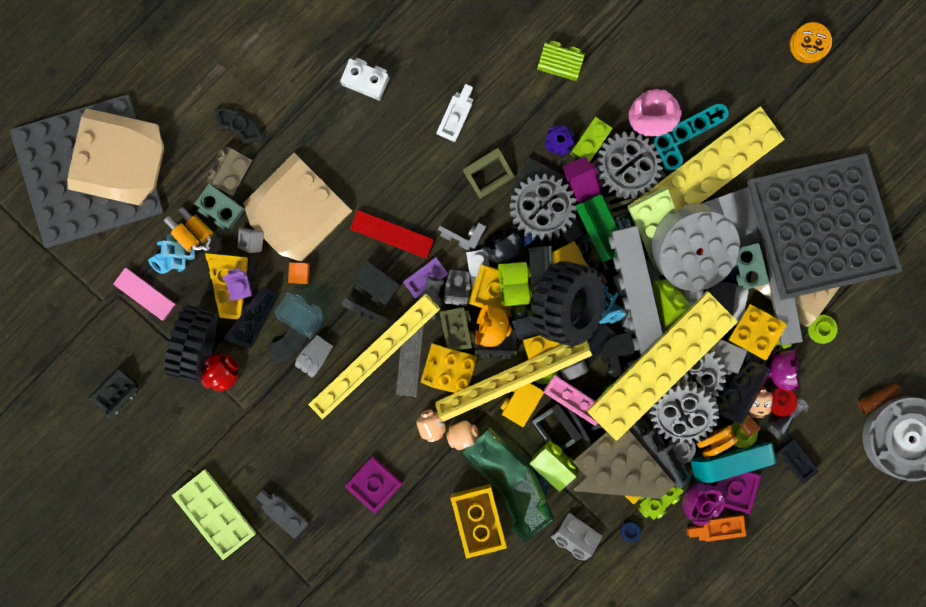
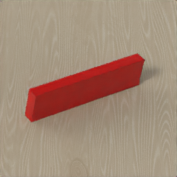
(391, 234)

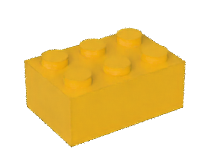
(478, 521)

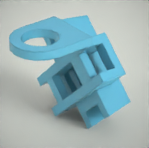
(166, 257)
(613, 311)

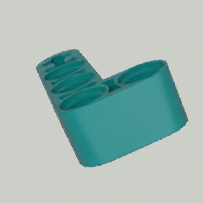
(690, 132)
(733, 463)

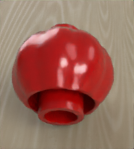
(219, 372)

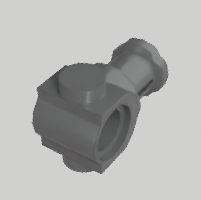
(432, 290)

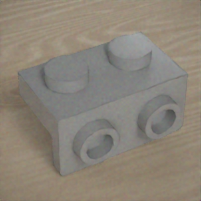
(576, 537)

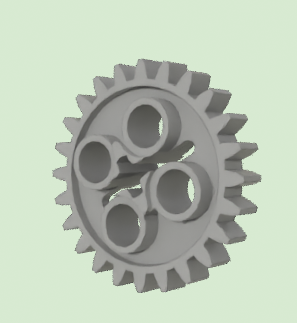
(616, 150)
(556, 220)
(710, 365)
(702, 405)

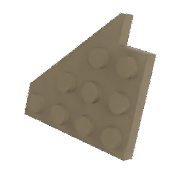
(621, 469)

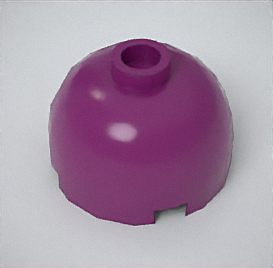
(785, 369)
(702, 503)

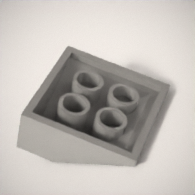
(741, 212)

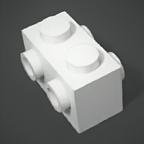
(364, 80)

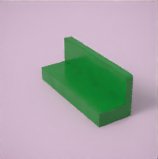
(598, 223)

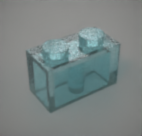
(299, 315)

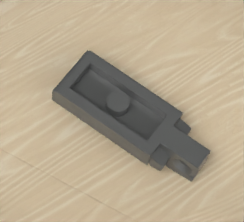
(282, 513)

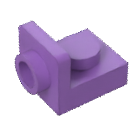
(237, 284)

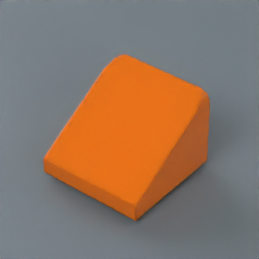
(299, 273)

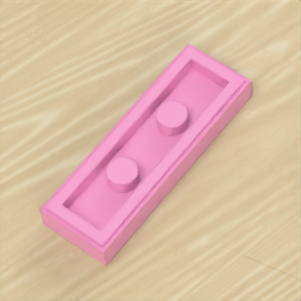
(144, 294)
(570, 398)

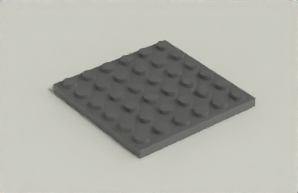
(45, 161)
(824, 226)

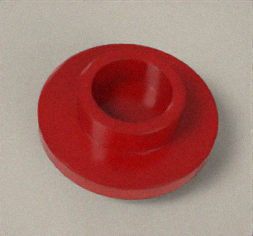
(783, 402)

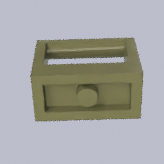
(481, 164)

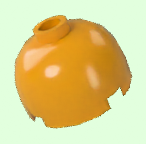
(493, 326)

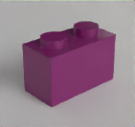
(582, 179)

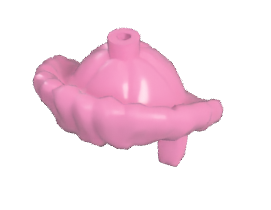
(654, 113)

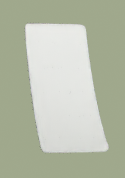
(740, 303)

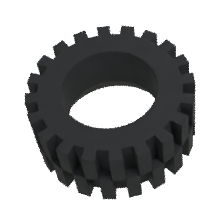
(191, 343)

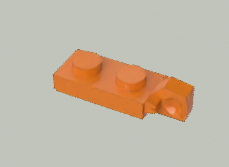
(719, 528)

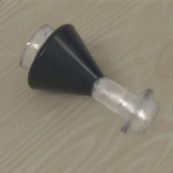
(780, 426)

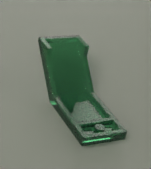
(513, 480)

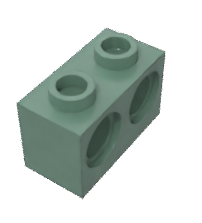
(222, 203)
(756, 265)

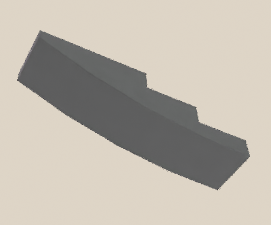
(664, 455)

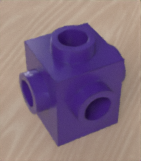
(554, 146)

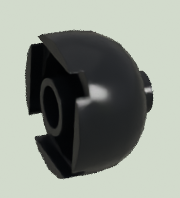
(503, 246)

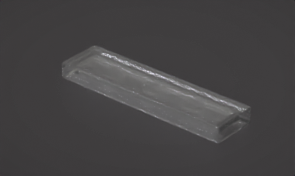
(409, 365)

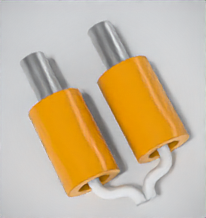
(185, 237)

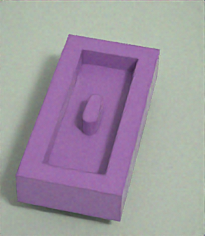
(416, 283)

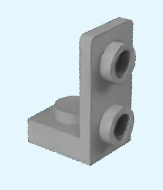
(474, 234)

